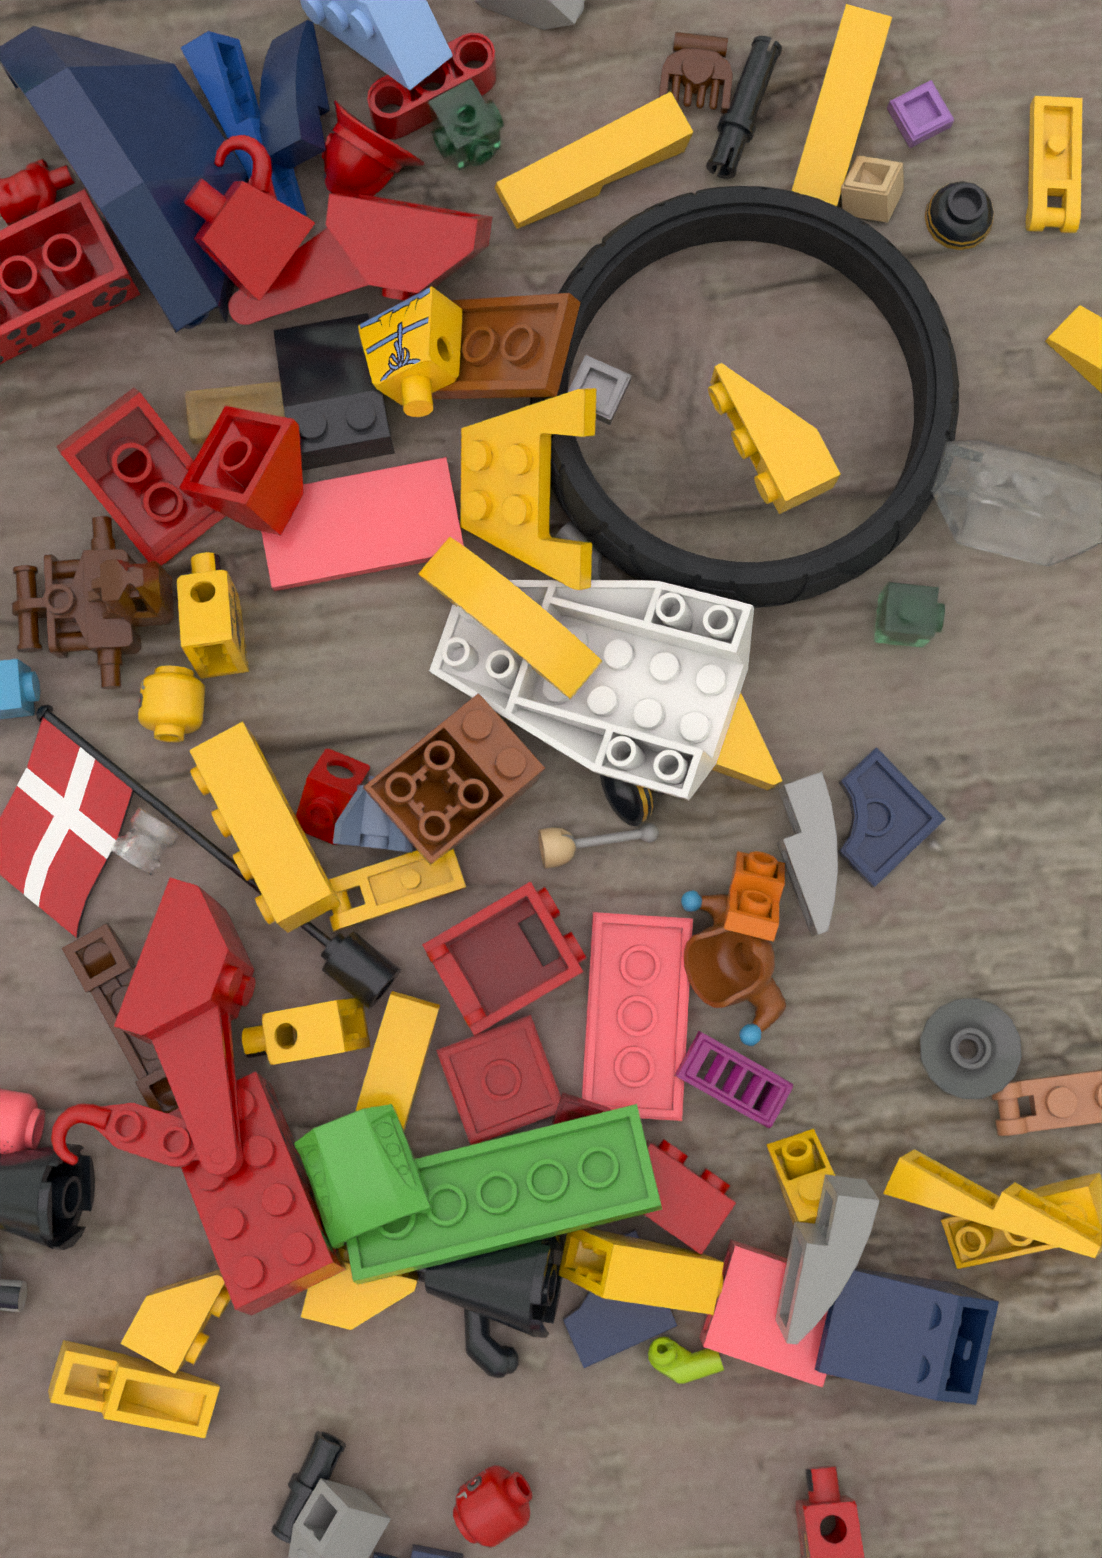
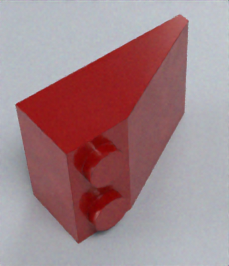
(136, 475)

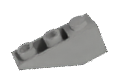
(337, 1523)

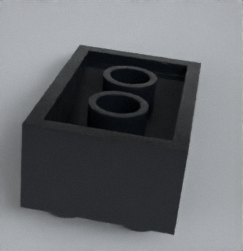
(331, 393)

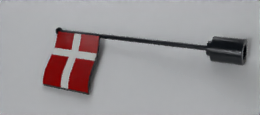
(74, 809)

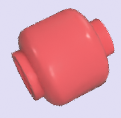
(19, 1122)

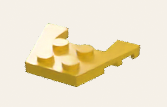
(509, 483)

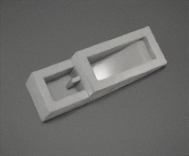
(812, 850)
(824, 1254)

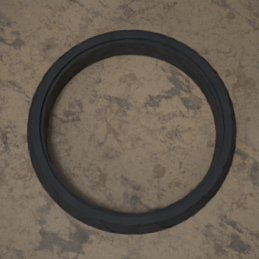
(866, 260)

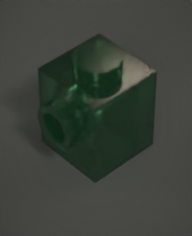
(908, 614)

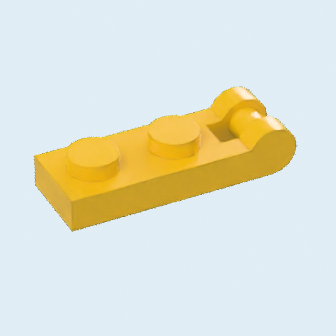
(1055, 163)
(394, 886)

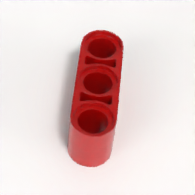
(415, 102)

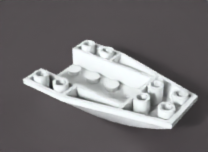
(652, 704)

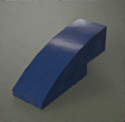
(293, 97)

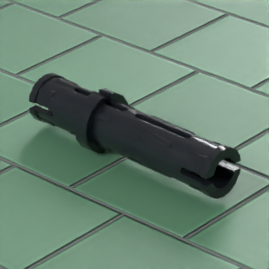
(737, 124)

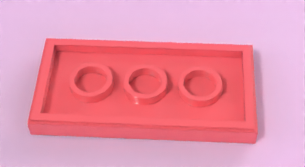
(364, 525)
(637, 1014)

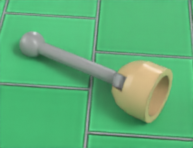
(559, 846)

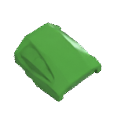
(362, 1173)

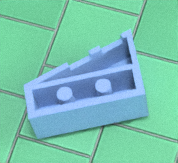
(391, 34)

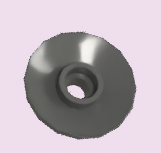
(995, 1043)

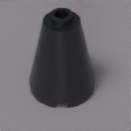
(45, 1195)
(507, 1285)

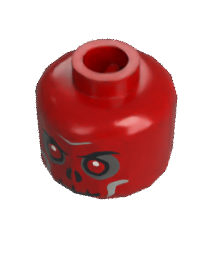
(492, 1506)

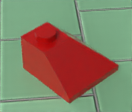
(249, 469)

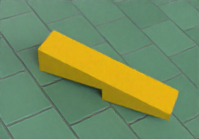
(601, 157)
(1015, 1210)

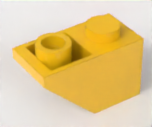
(801, 1171)
(346, 1304)
(173, 1320)

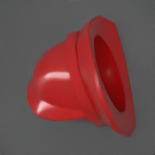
(360, 158)

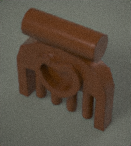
(698, 65)

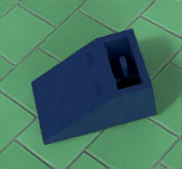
(909, 1335)

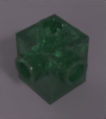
(465, 125)

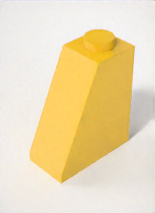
(641, 1271)

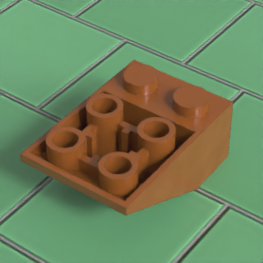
(455, 779)

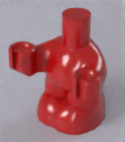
(32, 190)

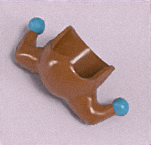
(732, 967)

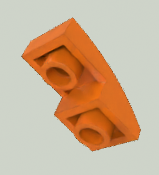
(755, 895)

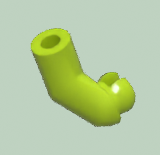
(681, 1364)

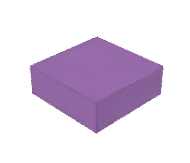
(920, 114)

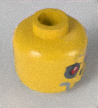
(171, 703)

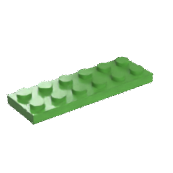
(516, 1194)

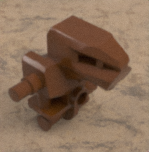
(93, 603)

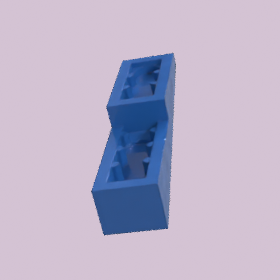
(229, 89)

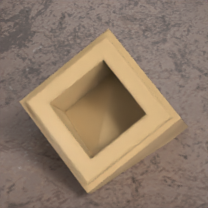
(872, 188)

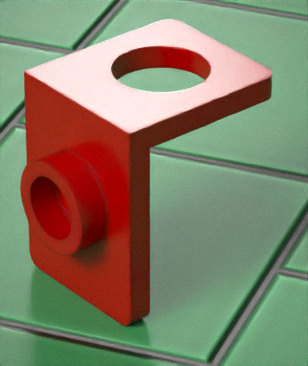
(328, 795)

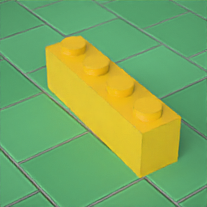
(263, 827)

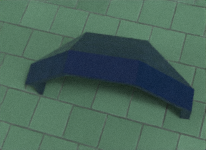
(138, 151)

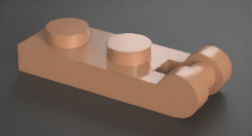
(1054, 1102)

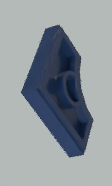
(887, 817)
(610, 1326)

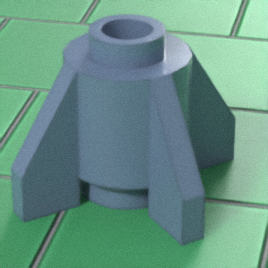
(368, 826)

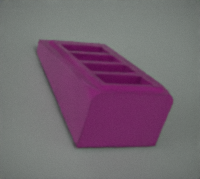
(772, 1098)

